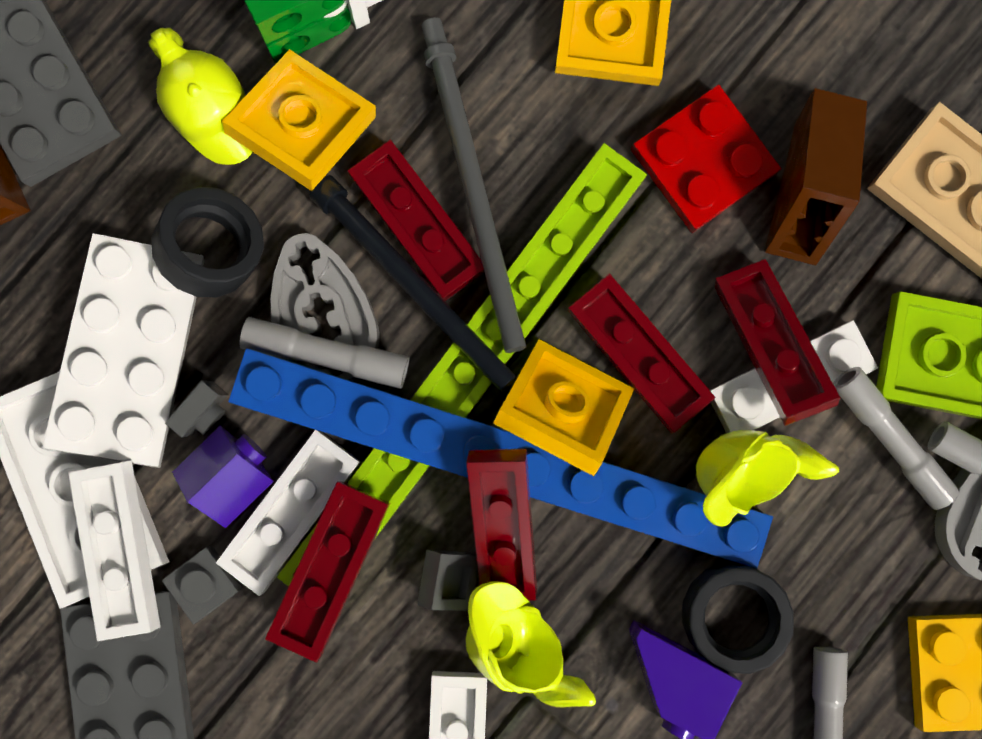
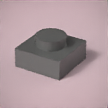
(199, 410)
(447, 580)
(201, 585)

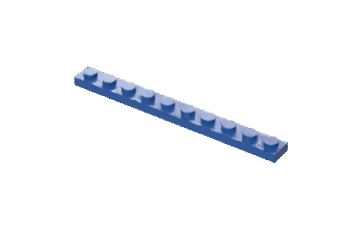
(444, 443)

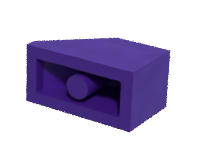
(683, 685)

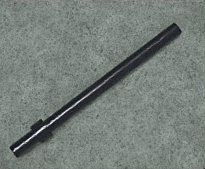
(332, 198)

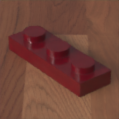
(417, 220)
(776, 342)
(641, 353)
(502, 518)
(327, 571)

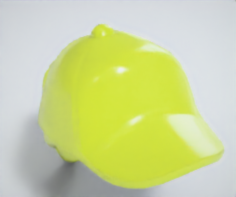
(197, 95)
(751, 469)
(519, 648)

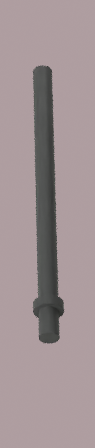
(440, 58)

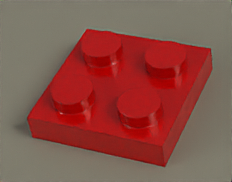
(705, 158)

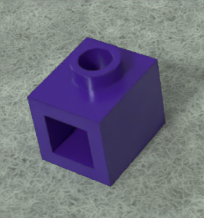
(223, 476)

